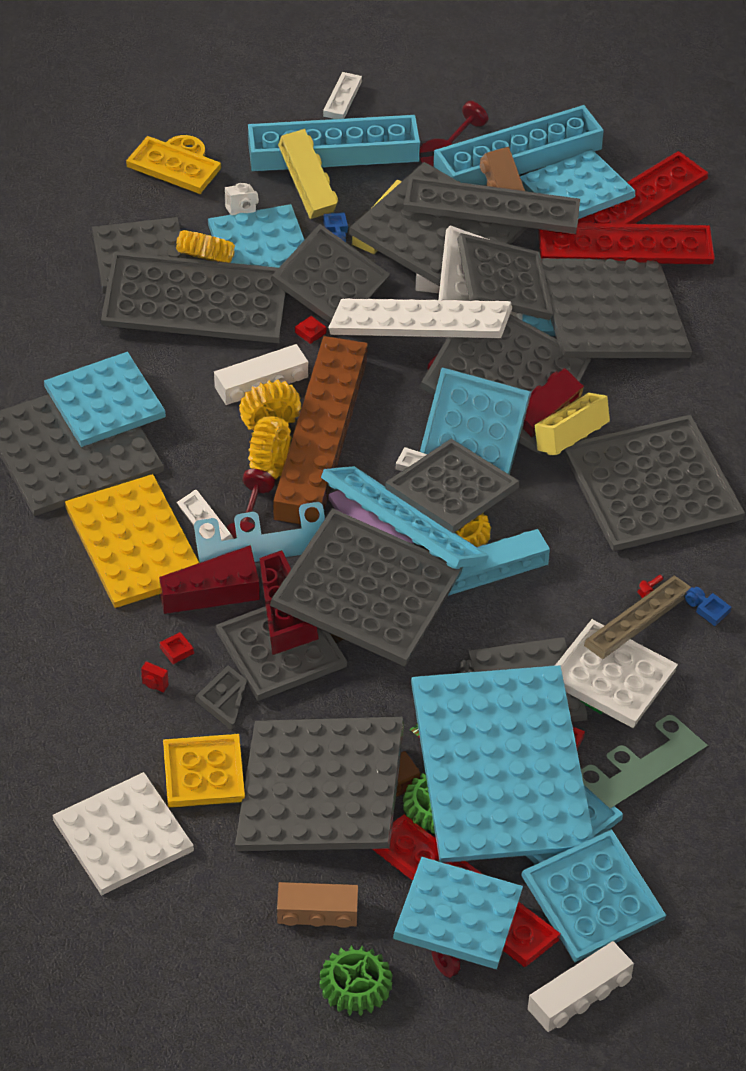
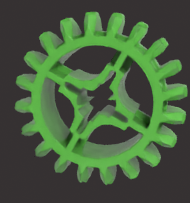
(415, 795)
(360, 989)

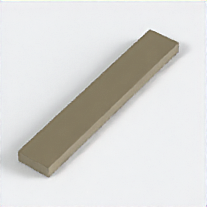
(637, 617)

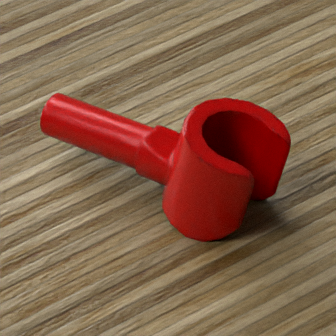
(647, 587)

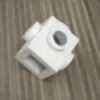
(241, 199)

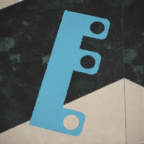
(290, 542)

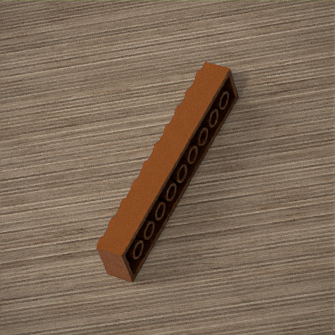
(320, 428)

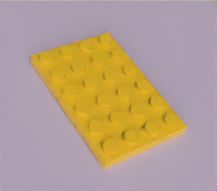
(131, 538)

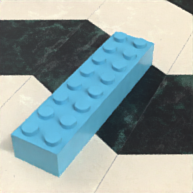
(339, 141)
(530, 143)

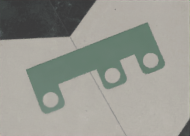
(642, 771)

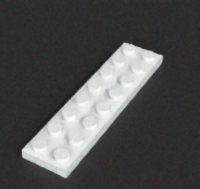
(421, 318)

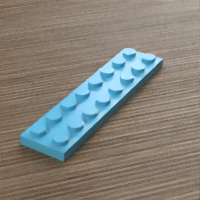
(404, 517)

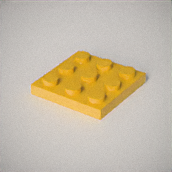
(203, 770)

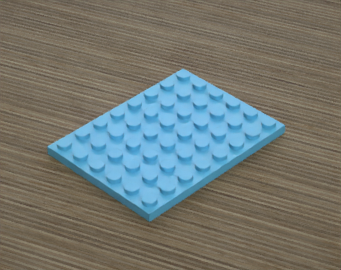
(501, 763)

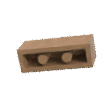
(501, 169)
(317, 904)

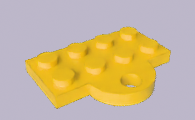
(175, 162)

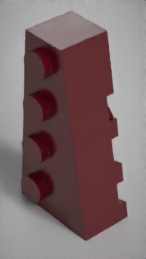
(211, 583)
(284, 629)

